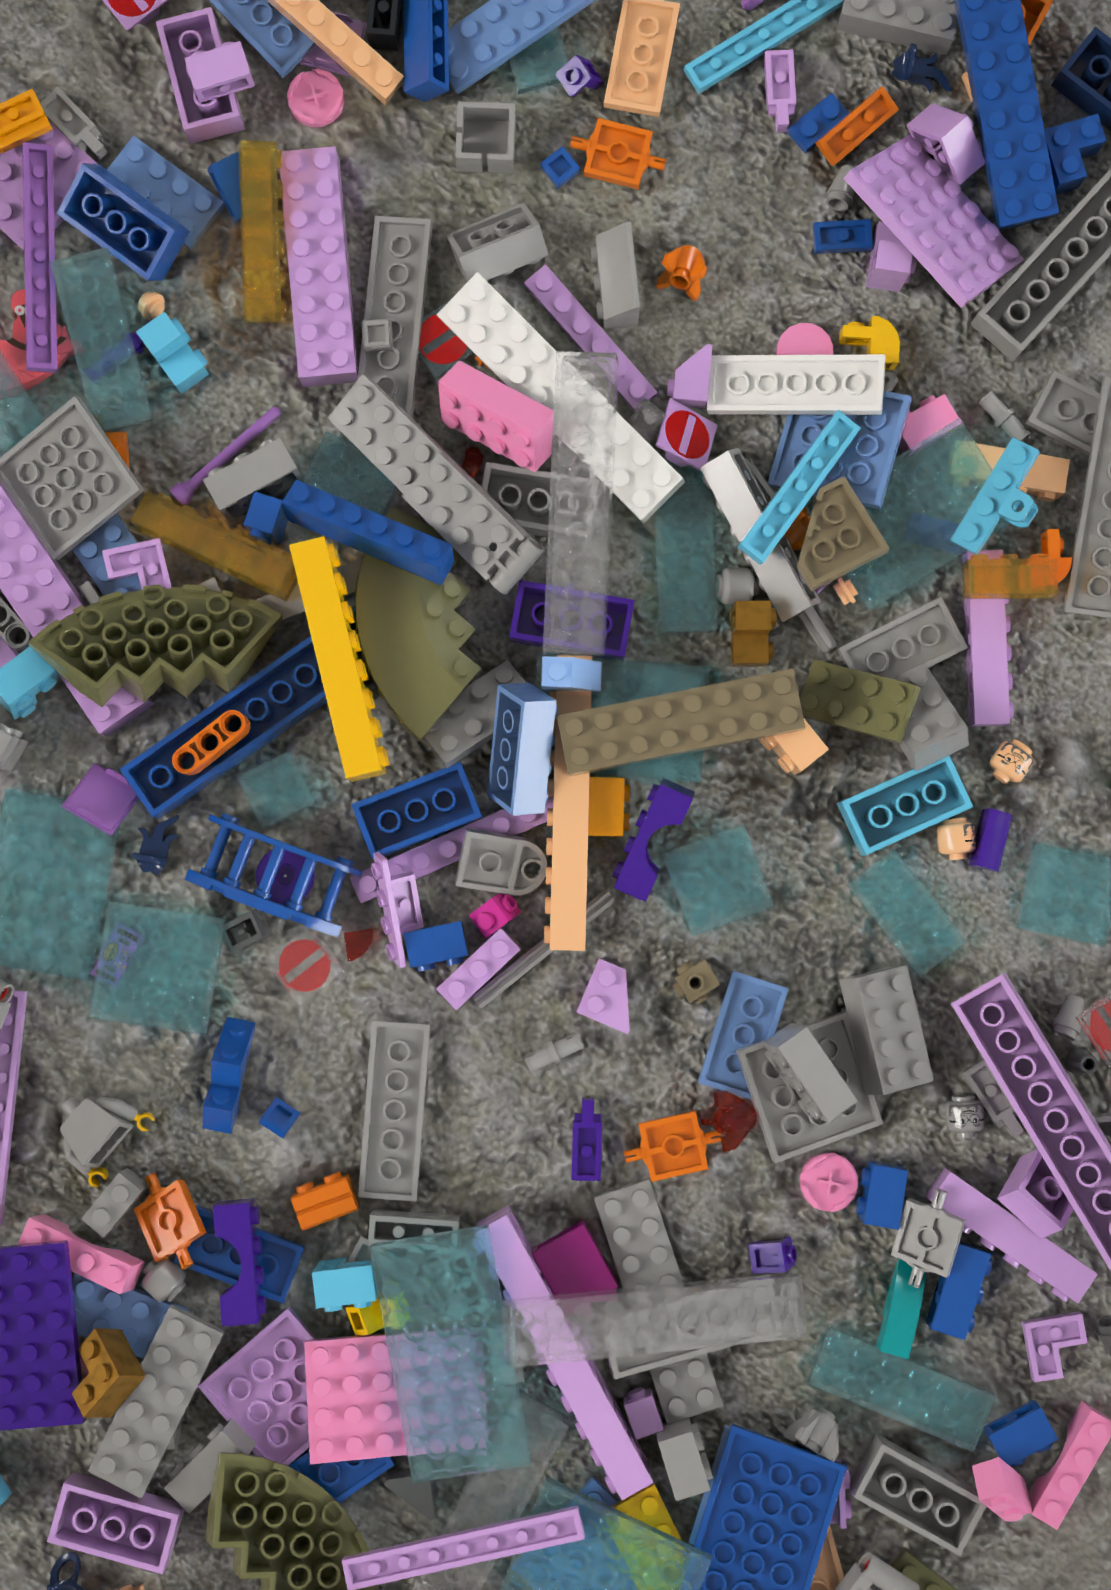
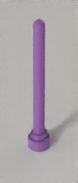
(184, 491)

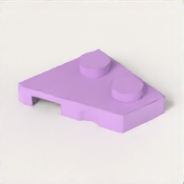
(607, 997)

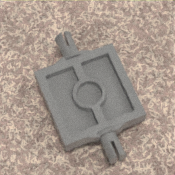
(928, 1237)

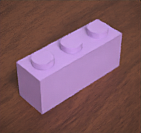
(478, 968)

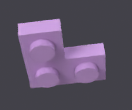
(139, 559)
(1045, 1337)

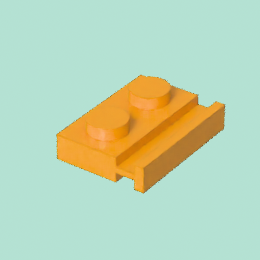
(21, 120)

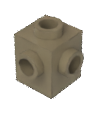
(706, 981)

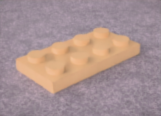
(641, 56)

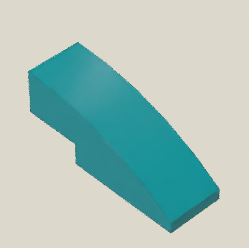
(900, 1313)

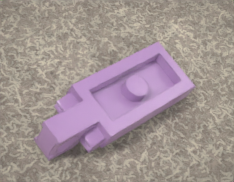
(780, 86)

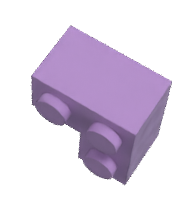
(949, 139)
(889, 261)

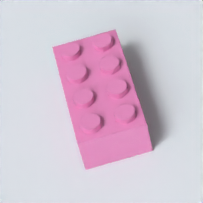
(496, 416)

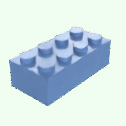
(521, 748)

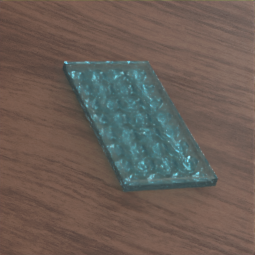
(449, 1354)

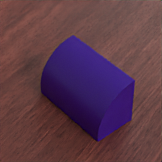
(990, 840)

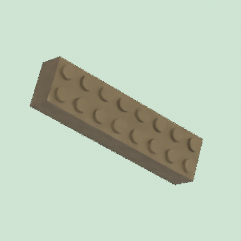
(681, 722)

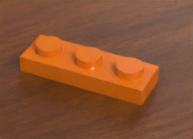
(857, 126)

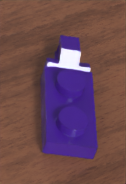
(586, 1143)

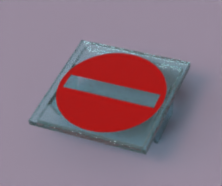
(439, 345)

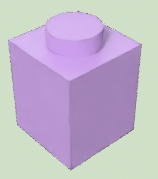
(642, 1412)

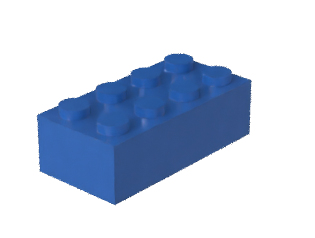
(123, 222)
(417, 810)

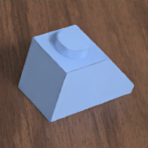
(571, 674)

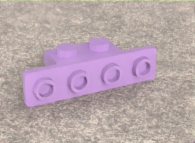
(400, 905)

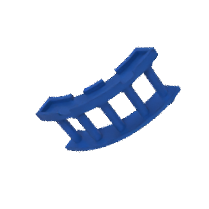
(260, 897)

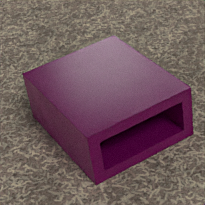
(574, 1262)

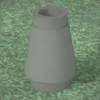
(840, 193)
(1065, 1023)

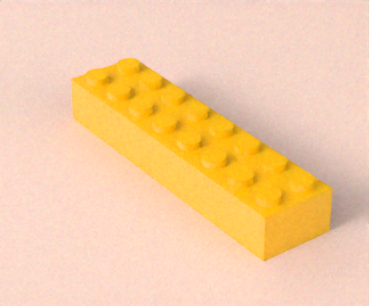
(338, 659)

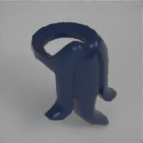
(918, 70)
(155, 851)
(68, 1584)

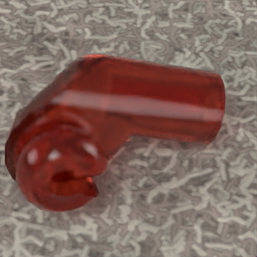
(472, 461)

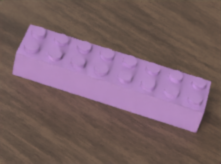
(319, 267)

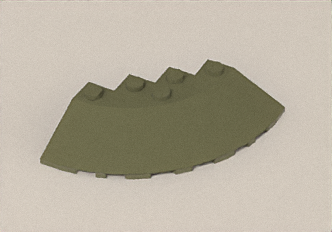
(413, 636)
(157, 639)
(280, 1525)

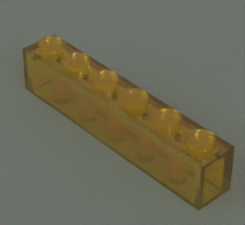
(261, 232)
(216, 545)

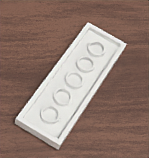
(796, 384)

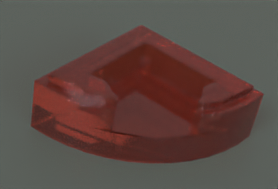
(358, 943)

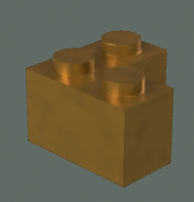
(749, 633)
(111, 1375)

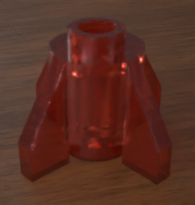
(733, 1118)

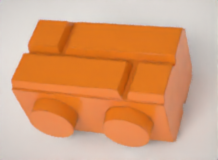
(324, 1201)

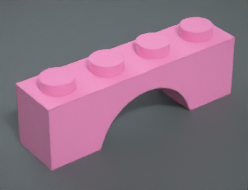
(99, 1264)
(1057, 1489)

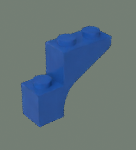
(227, 1075)

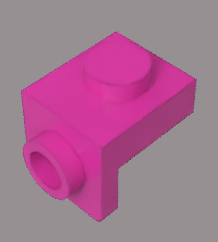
(495, 914)

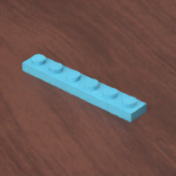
(755, 40)
(799, 487)

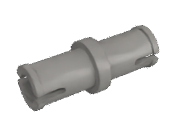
(1004, 417)
(554, 1052)

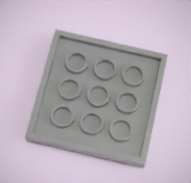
(67, 478)
(781, 1118)

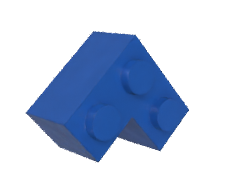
(1067, 147)

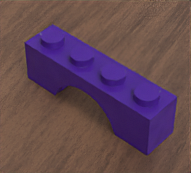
(667, 807)
(236, 1224)

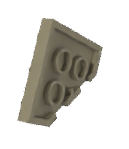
(838, 536)

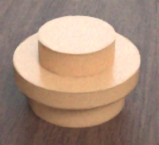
(151, 305)
(845, 591)

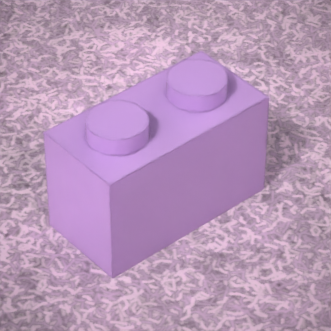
(219, 71)

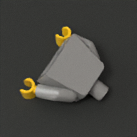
(95, 1131)

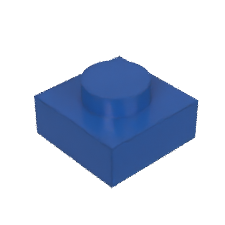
(560, 167)
(279, 1117)

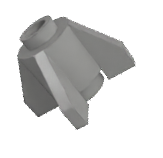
(816, 1433)

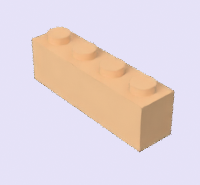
(1046, 477)

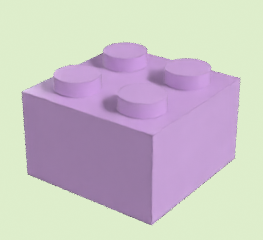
(1036, 1196)

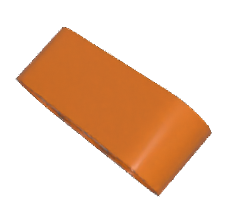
(197, 747)

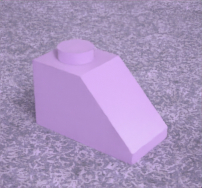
(692, 380)

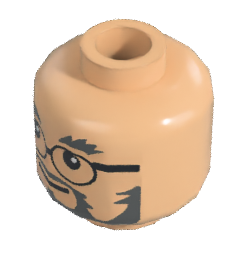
(1011, 761)
(956, 838)

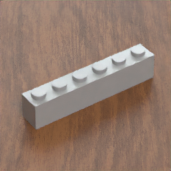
(742, 504)

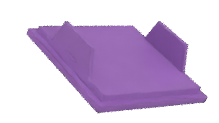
(102, 799)

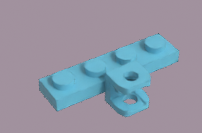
(1000, 498)

